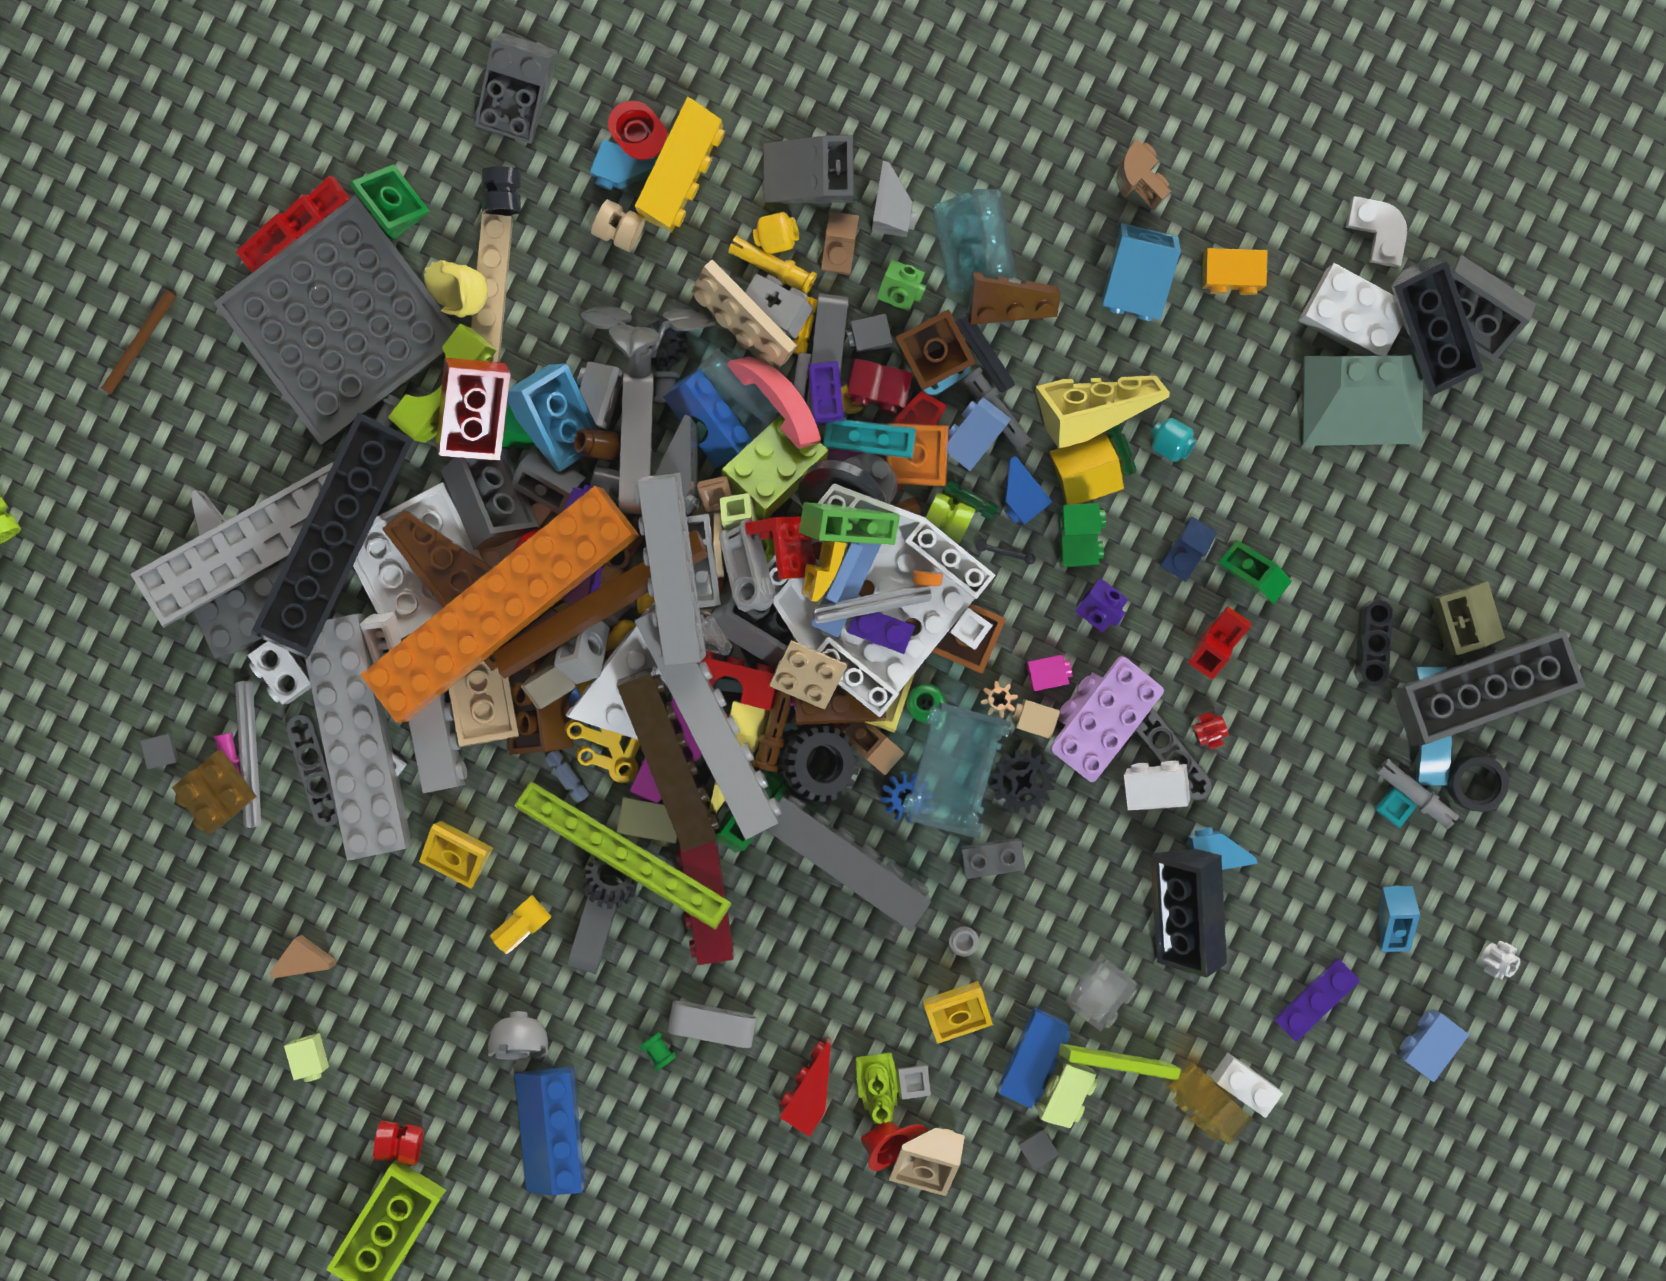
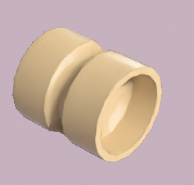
(628, 229)

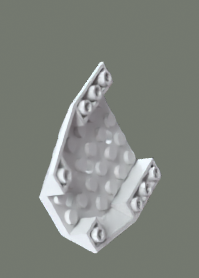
(874, 671)

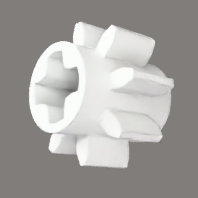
(1500, 960)

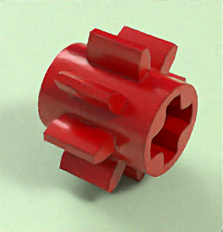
(1210, 730)

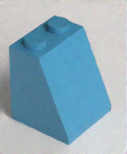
(1141, 272)

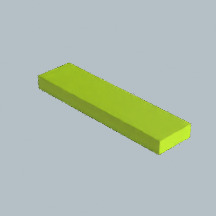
(1119, 1062)

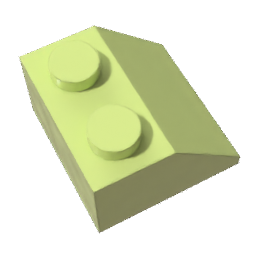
(1066, 1093)

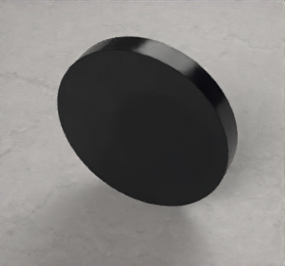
(824, 474)

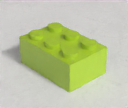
(771, 468)

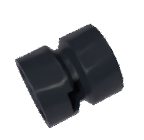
(501, 189)

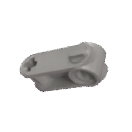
(747, 569)

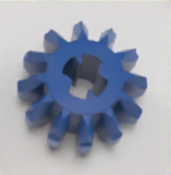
(894, 798)

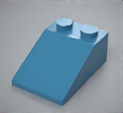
(551, 412)

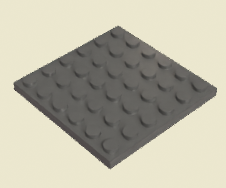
(338, 320)

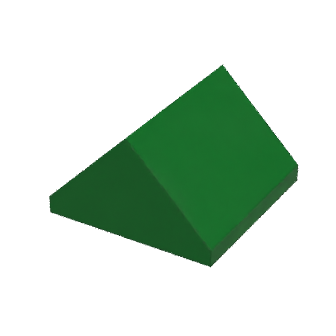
(390, 200)

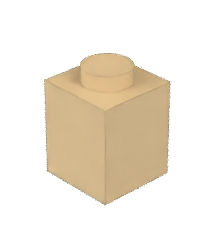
(1035, 718)

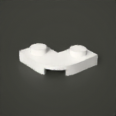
(1387, 225)

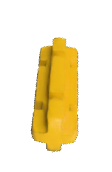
(805, 332)

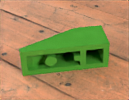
(848, 524)

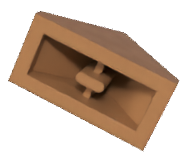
(300, 958)

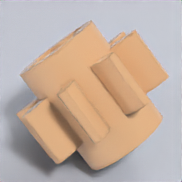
(996, 691)

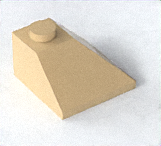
(929, 1161)

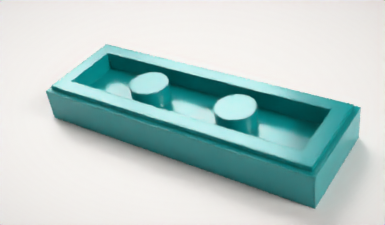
(870, 438)

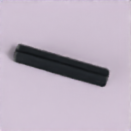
(985, 354)

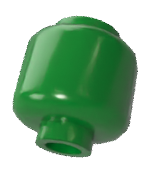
(921, 693)

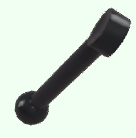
(1029, 558)

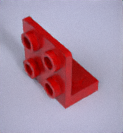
(791, 548)

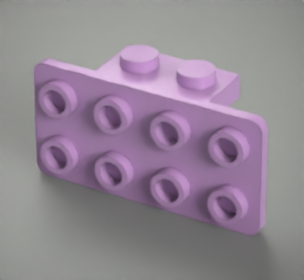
(1104, 717)

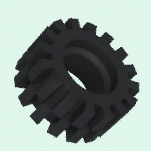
(607, 893)

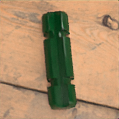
(1122, 450)
(970, 499)

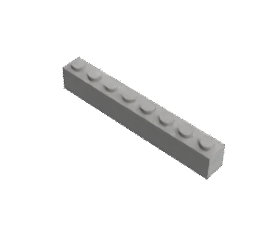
(716, 738)

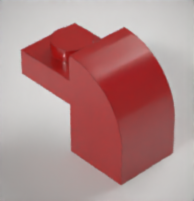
(1217, 642)

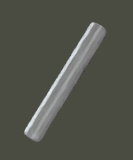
(872, 603)

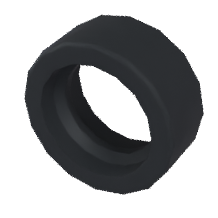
(1500, 786)

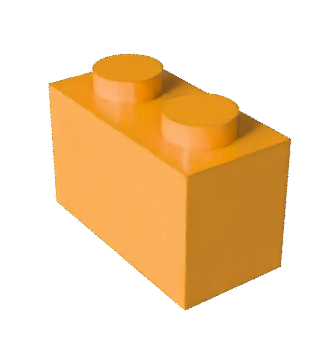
(1234, 270)

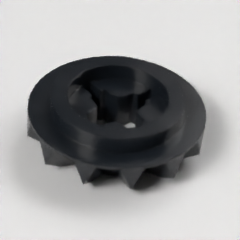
(675, 351)

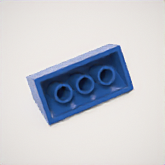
(550, 1131)

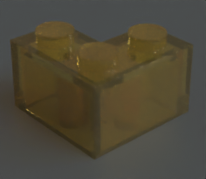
(1212, 1107)

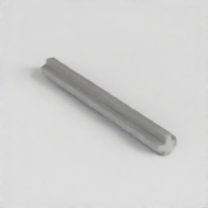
(248, 749)

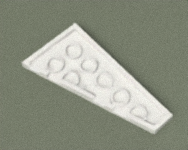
(601, 700)

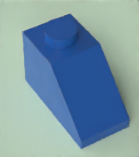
(1022, 494)

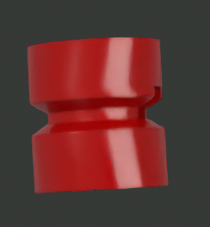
(398, 1143)

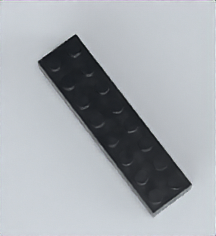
(332, 536)

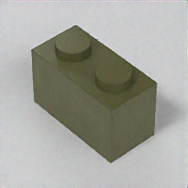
(645, 820)

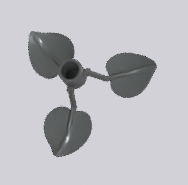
(636, 340)

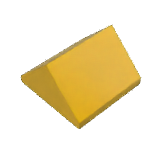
(1087, 470)
(455, 853)
(957, 1012)

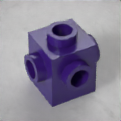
(1102, 605)

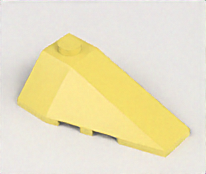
(1085, 410)
(752, 723)

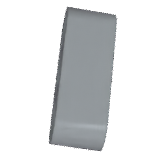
(712, 1024)

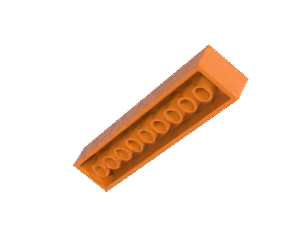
(500, 605)

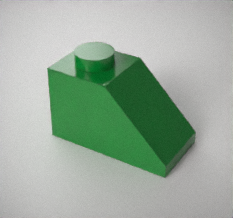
(1256, 571)

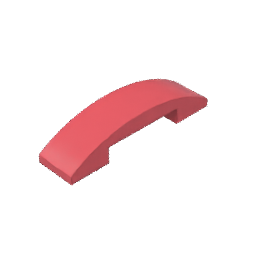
(798, 421)

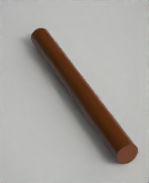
(138, 342)

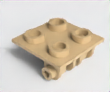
(808, 674)

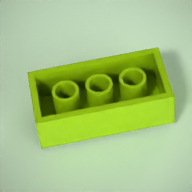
(387, 1226)

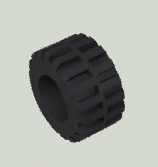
(840, 763)

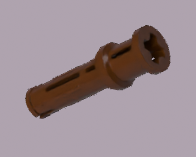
(769, 742)

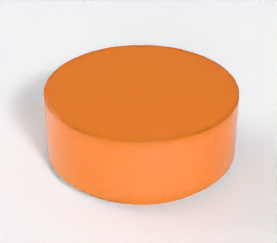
(927, 578)

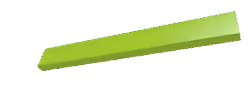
(623, 855)

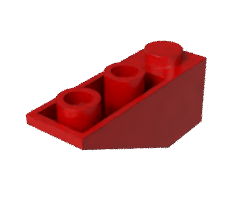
(808, 1100)

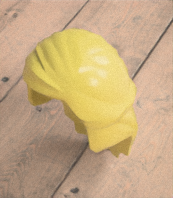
(456, 287)

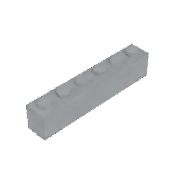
(670, 568)

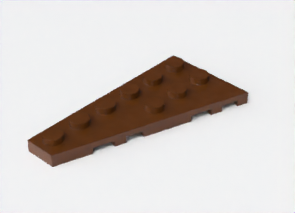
(442, 564)

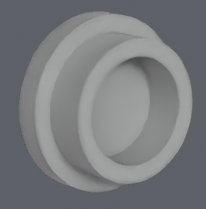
(964, 941)

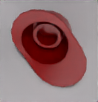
(637, 130)
(885, 1143)

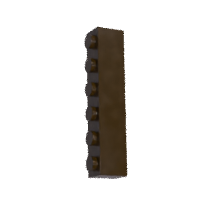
(667, 758)

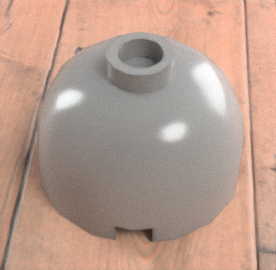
(518, 1037)

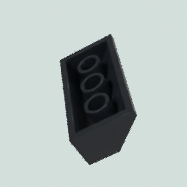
(1436, 324)
(1189, 910)

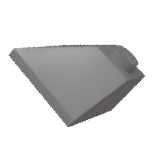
(892, 205)
(600, 391)

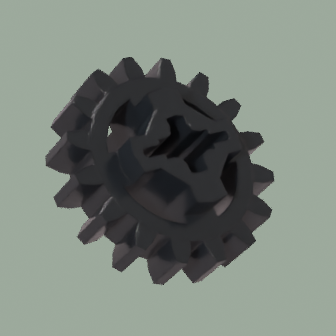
(1014, 792)

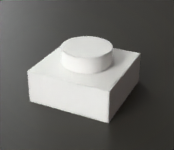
(971, 628)

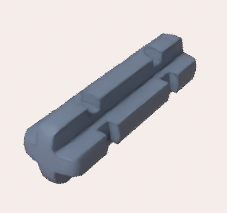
(566, 776)

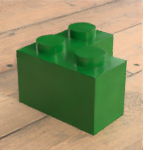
(1079, 534)

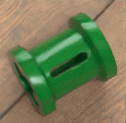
(657, 1051)

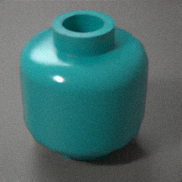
(1173, 440)

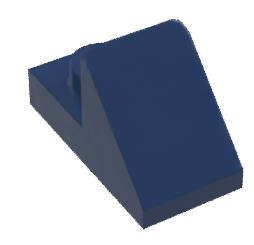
(1188, 549)

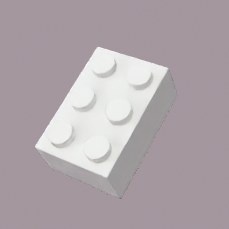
(1353, 312)

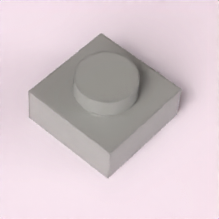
(913, 1082)

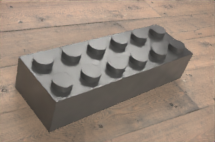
(1487, 688)
(849, 863)

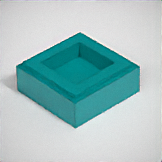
(1395, 807)

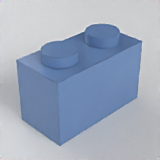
(976, 433)
(1432, 1044)

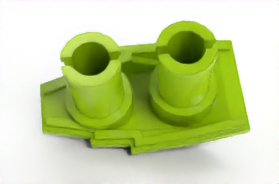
(877, 1085)

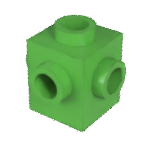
(902, 285)

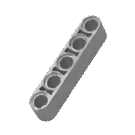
(635, 438)

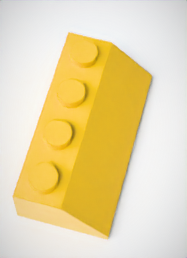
(680, 165)

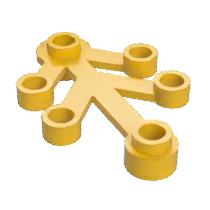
(608, 739)

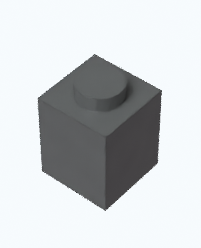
(869, 334)

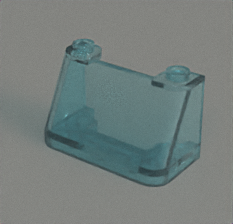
(955, 769)

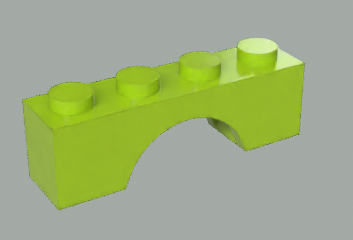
(420, 414)

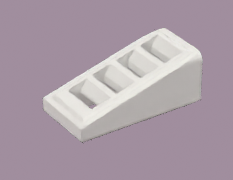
(372, 633)

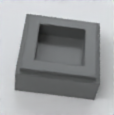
(159, 751)
(1038, 1149)

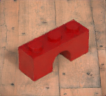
(753, 680)

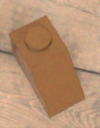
(872, 745)

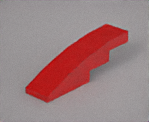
(293, 223)

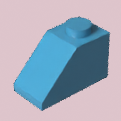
(617, 169)
(1217, 843)
(1397, 918)

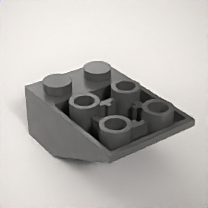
(515, 87)
(809, 170)

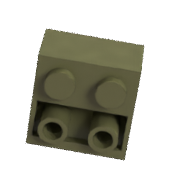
(1467, 619)

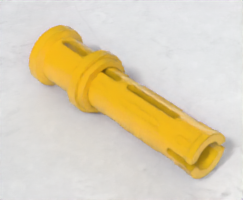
(785, 271)

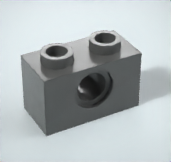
(992, 858)

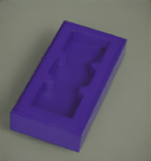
(826, 392)

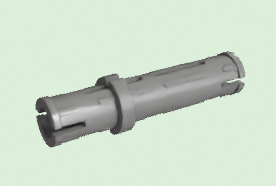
(1425, 800)

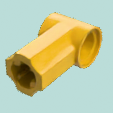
(525, 920)

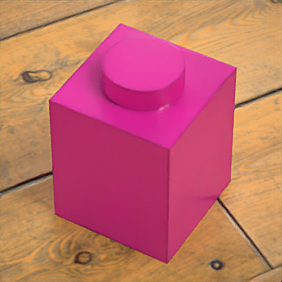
(1048, 672)

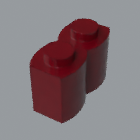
(878, 386)

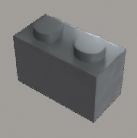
(543, 484)

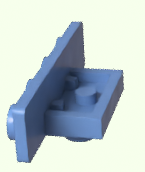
(848, 580)

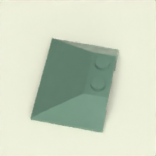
(1362, 400)

